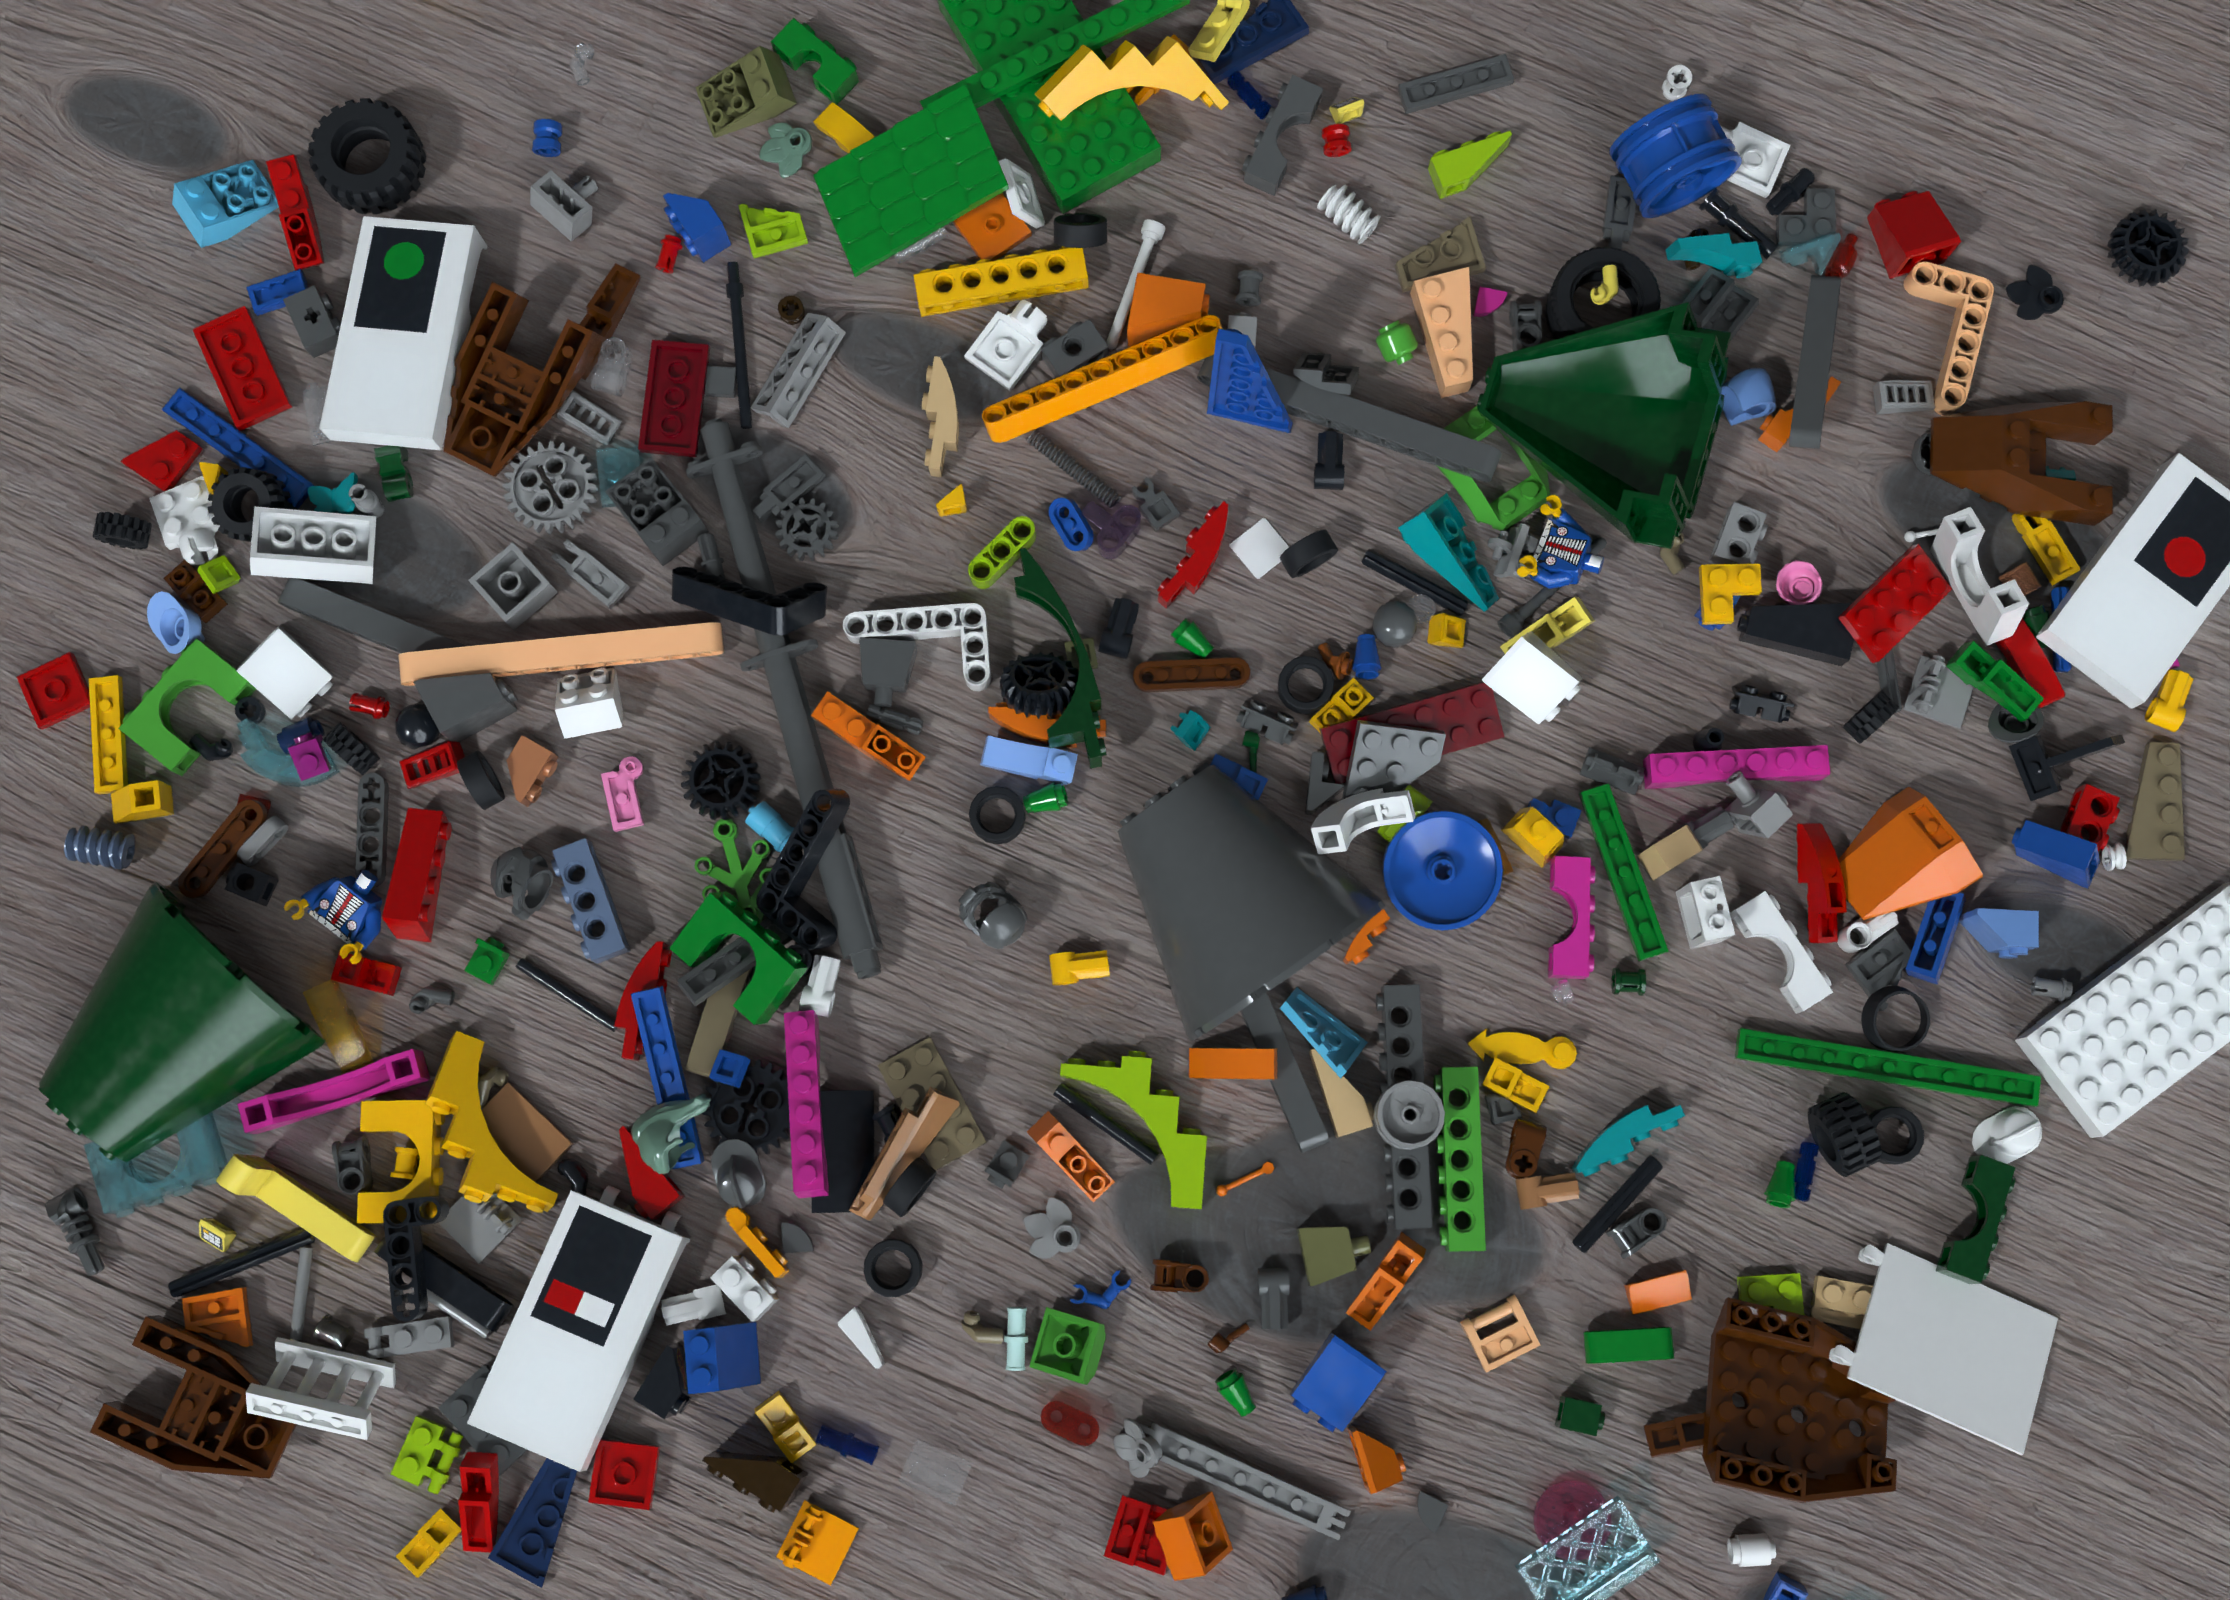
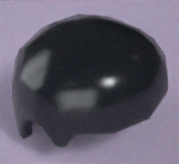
(416, 726)

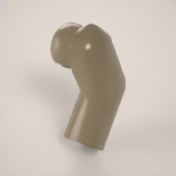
(1670, 556)
(488, 1080)
(978, 1332)

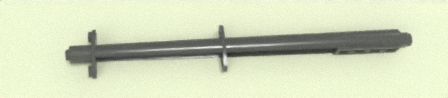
(839, 864)

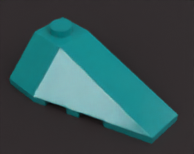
(1440, 541)

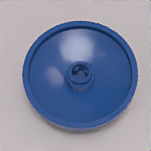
(1442, 870)

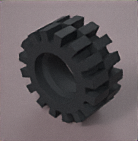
(122, 530)
(1871, 717)
(351, 748)

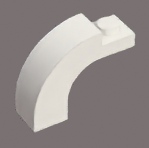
(1355, 814)

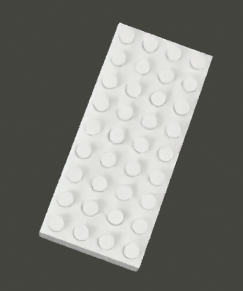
(2140, 1020)

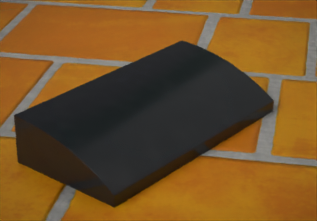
(848, 1146)

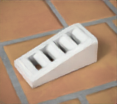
(858, 1331)

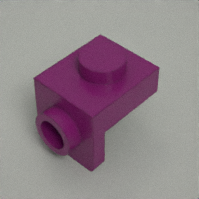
(309, 756)

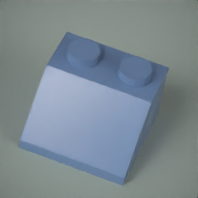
(2003, 930)

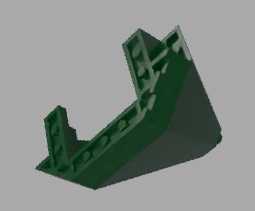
(1619, 415)

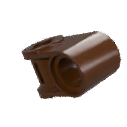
(1526, 1143)
(1176, 1276)

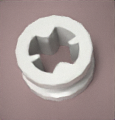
(2114, 857)

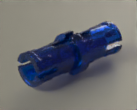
(847, 1444)

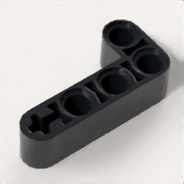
(414, 1257)

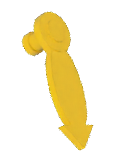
(1524, 1049)

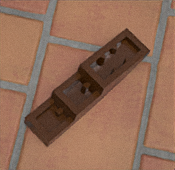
(609, 305)

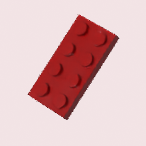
(242, 368)
(1895, 603)

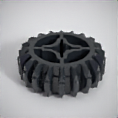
(2142, 257)
(1038, 684)
(708, 785)

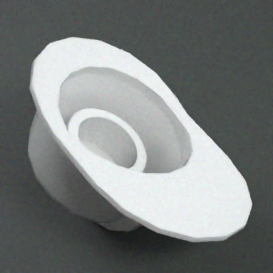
(2008, 1134)

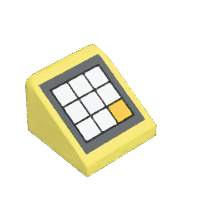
(1347, 110)
(216, 1234)

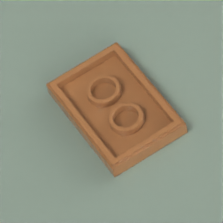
(524, 1133)

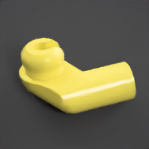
(1609, 287)

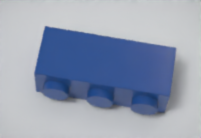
(1935, 937)

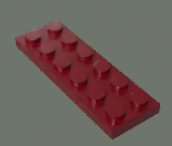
(1464, 714)

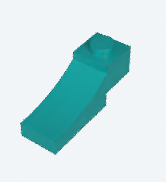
(1718, 252)

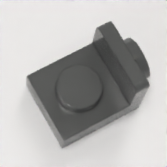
(1006, 1165)

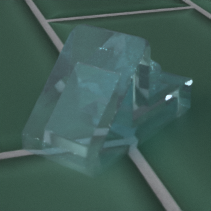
(1819, 249)

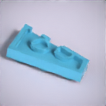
(1325, 1032)

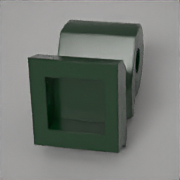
(395, 476)

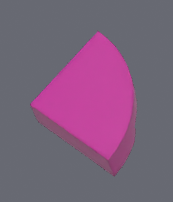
(1488, 301)

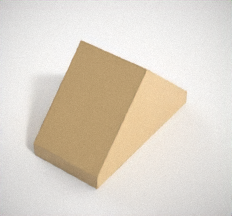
(1670, 852)

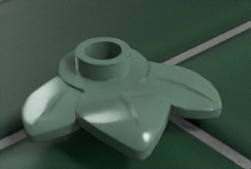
(782, 148)

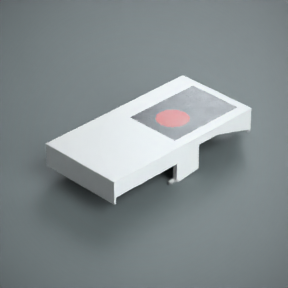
(2148, 584)

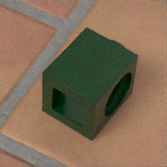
(1579, 1416)

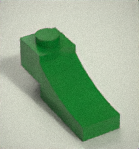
(1995, 680)

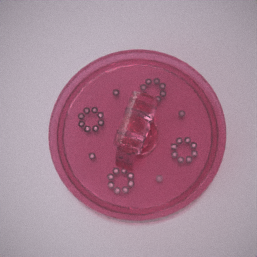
(1562, 1508)

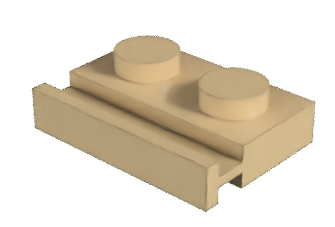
(1839, 1301)

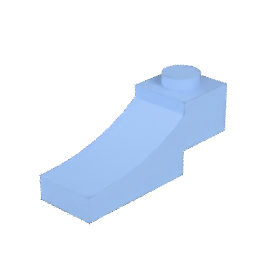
(1029, 760)

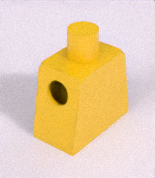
(1534, 835)

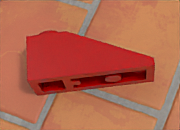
(652, 1191)

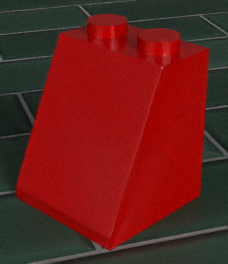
(1911, 232)

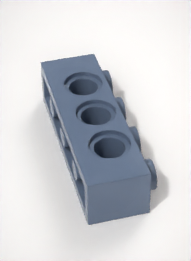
(613, 940)

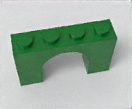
(776, 966)

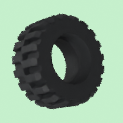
(348, 128)

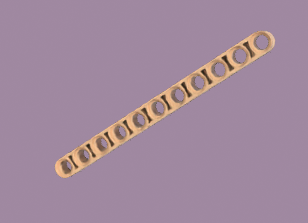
(565, 652)

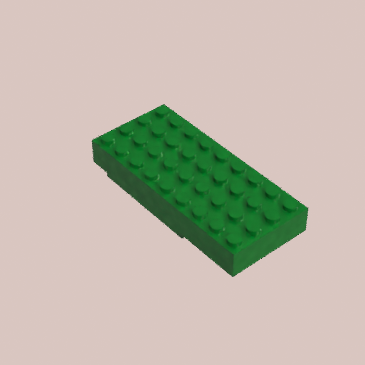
(1094, 143)

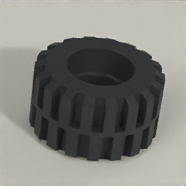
(229, 495)
(1844, 1134)

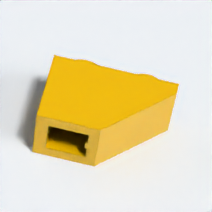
(142, 801)

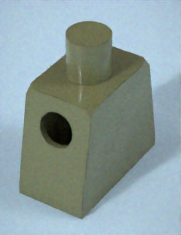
(1329, 1252)

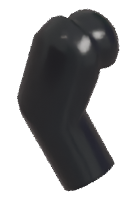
(211, 751)

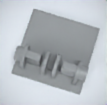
(1938, 692)
(480, 1225)

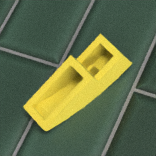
(1557, 626)

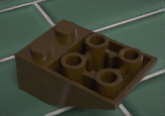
(767, 1477)

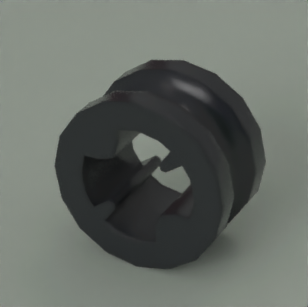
(241, 707)

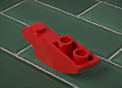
(296, 212)
(1204, 549)
(1826, 890)
(647, 975)

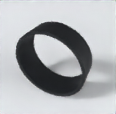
(1870, 1011)

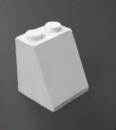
(285, 673)
(1533, 678)

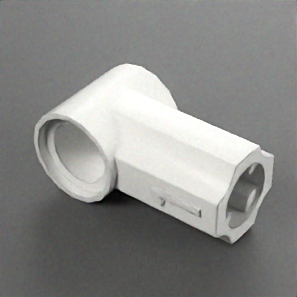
(1867, 930)
(819, 992)
(700, 1304)

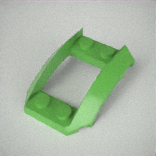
(1514, 503)

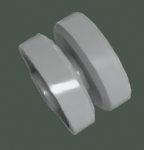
(1427, 1115)

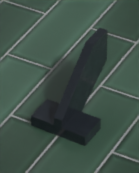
(2038, 769)

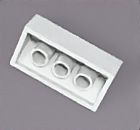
(312, 545)

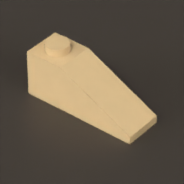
(1343, 1102)

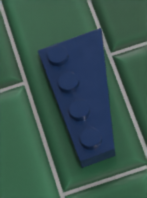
(1265, 32)
(535, 1525)

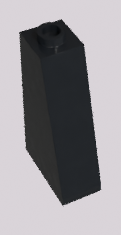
(1799, 630)

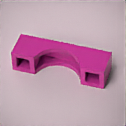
(1572, 881)

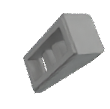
(573, 399)
(1882, 403)

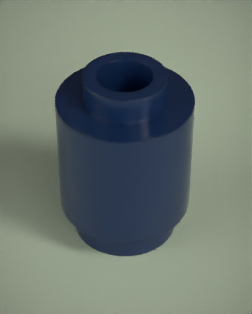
(288, 733)

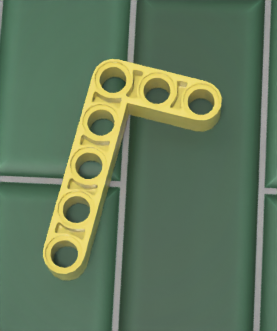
(259, 1178)

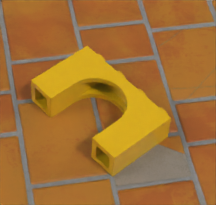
(424, 1129)

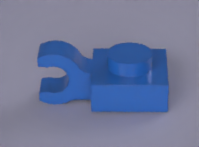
(1559, 814)

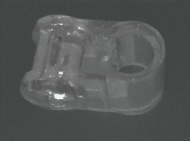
(610, 372)

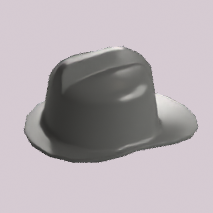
(738, 1173)

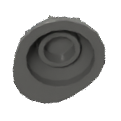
(2009, 729)

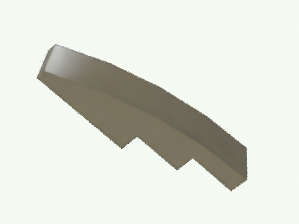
(715, 1026)

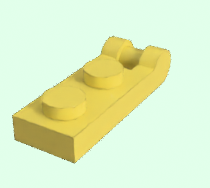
(1218, 29)

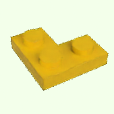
(1719, 586)

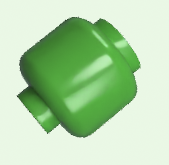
(1396, 342)

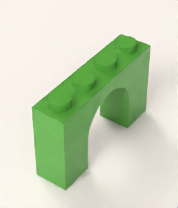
(150, 721)

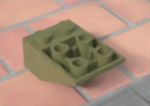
(746, 92)

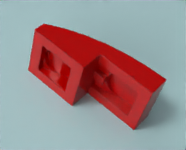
(367, 974)

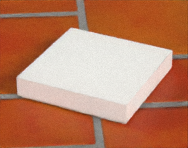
(1022, 194)

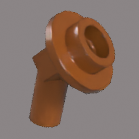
(1340, 664)

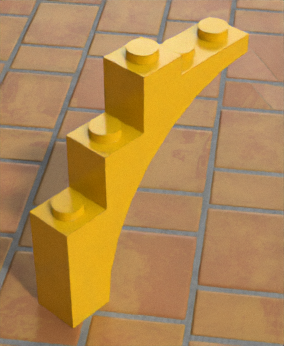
(468, 1135)

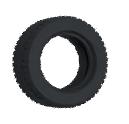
(1587, 267)

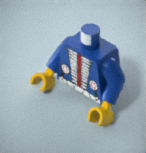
(1561, 550)
(345, 909)

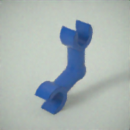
(1103, 1301)

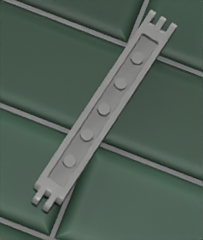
(1247, 1481)

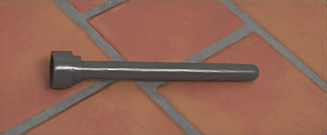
(1512, 623)

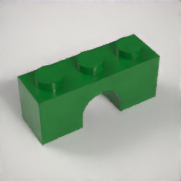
(798, 45)

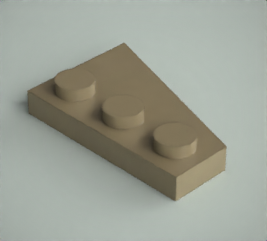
(1449, 252)

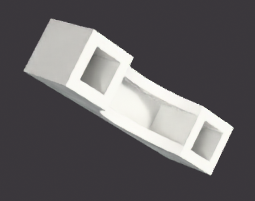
(1803, 982)

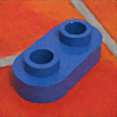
(1071, 526)

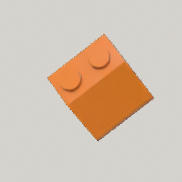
(1193, 1537)

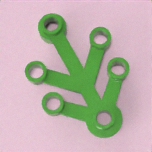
(739, 878)

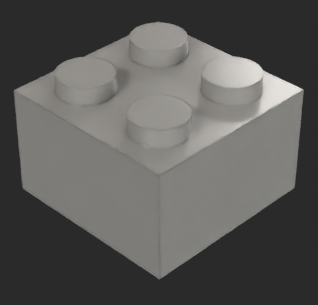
(513, 586)

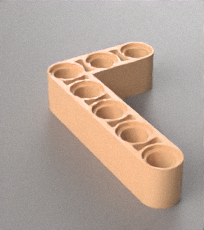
(1961, 331)

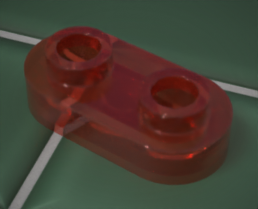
(1071, 1420)

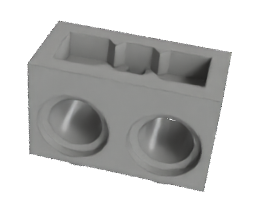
(1734, 536)

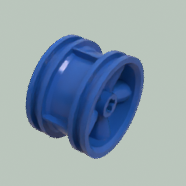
(1675, 155)

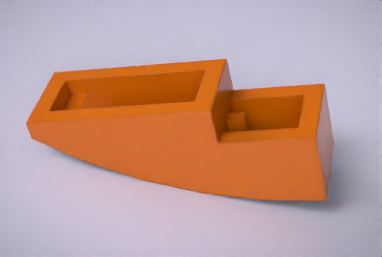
(1233, 1063)

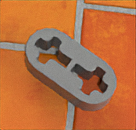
(262, 840)

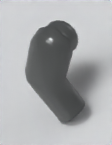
(428, 997)

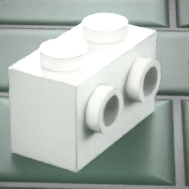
(745, 1288)

